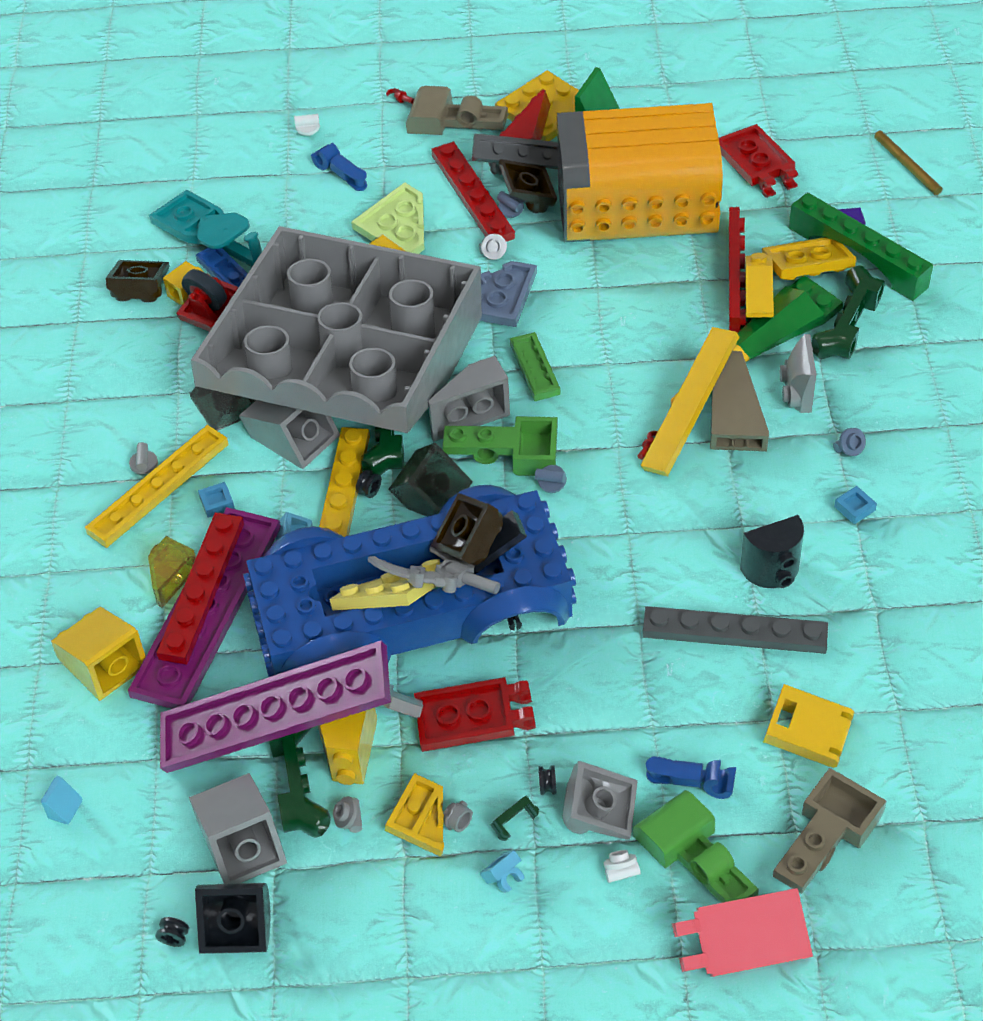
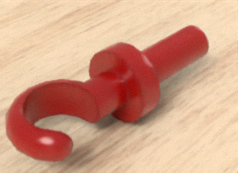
(401, 96)
(646, 444)

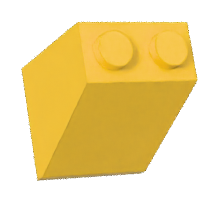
(100, 651)
(349, 745)

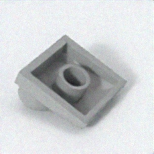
(799, 376)
(599, 801)

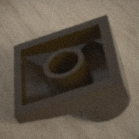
(528, 184)
(136, 280)
(468, 530)

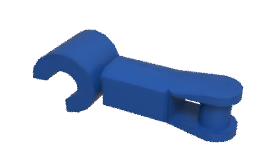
(330, 157)
(716, 782)

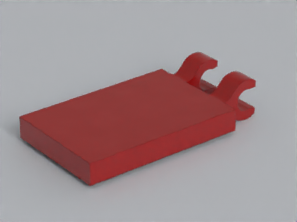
(758, 159)
(473, 713)

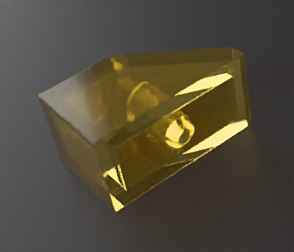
(169, 568)

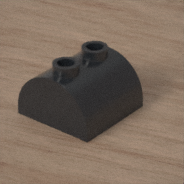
(773, 553)
(233, 917)

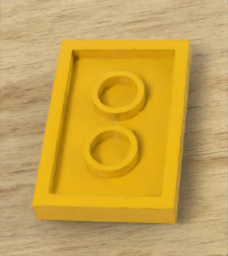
(809, 258)

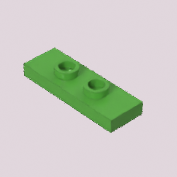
(535, 366)

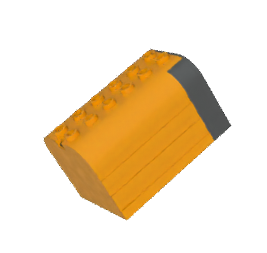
(639, 172)

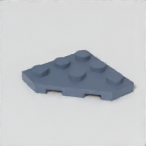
(506, 292)

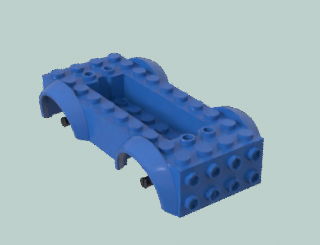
(313, 563)

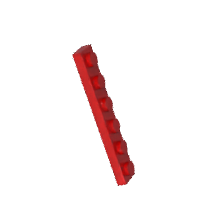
(472, 191)
(736, 262)
(200, 589)

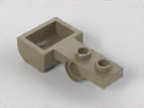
(435, 111)
(836, 812)

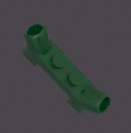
(843, 338)
(386, 454)
(295, 809)

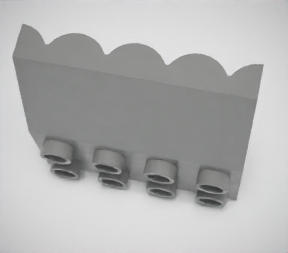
(342, 329)

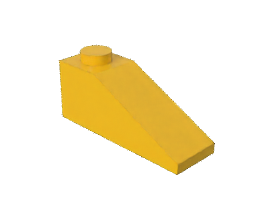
(759, 285)

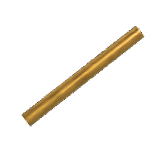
(910, 164)

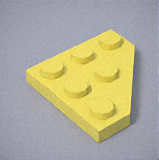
(382, 592)

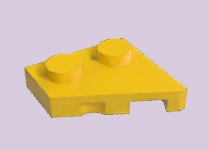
(419, 815)

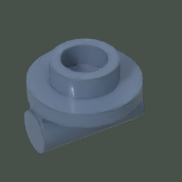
(509, 206)
(851, 442)
(551, 478)

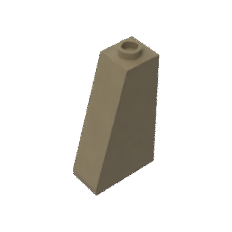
(735, 410)

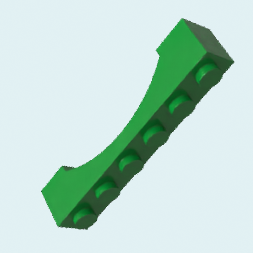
(904, 269)

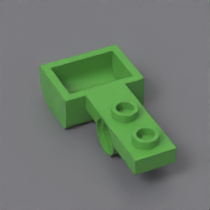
(529, 442)
(681, 833)

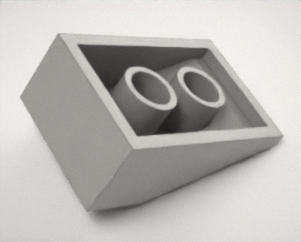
(471, 398)

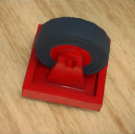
(206, 299)

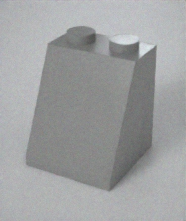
(289, 431)
(238, 830)

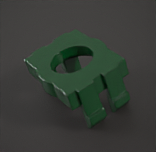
(523, 803)

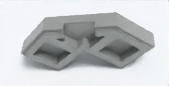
(404, 704)

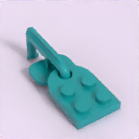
(202, 222)

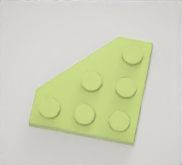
(397, 217)

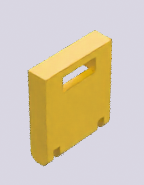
(816, 727)

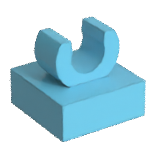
(501, 868)

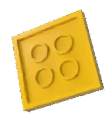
(560, 95)

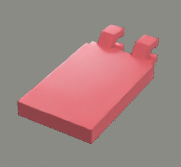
(747, 933)

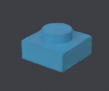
(215, 499)
(855, 505)

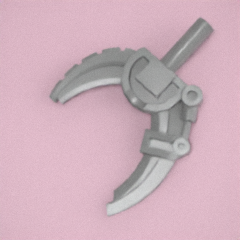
(449, 574)

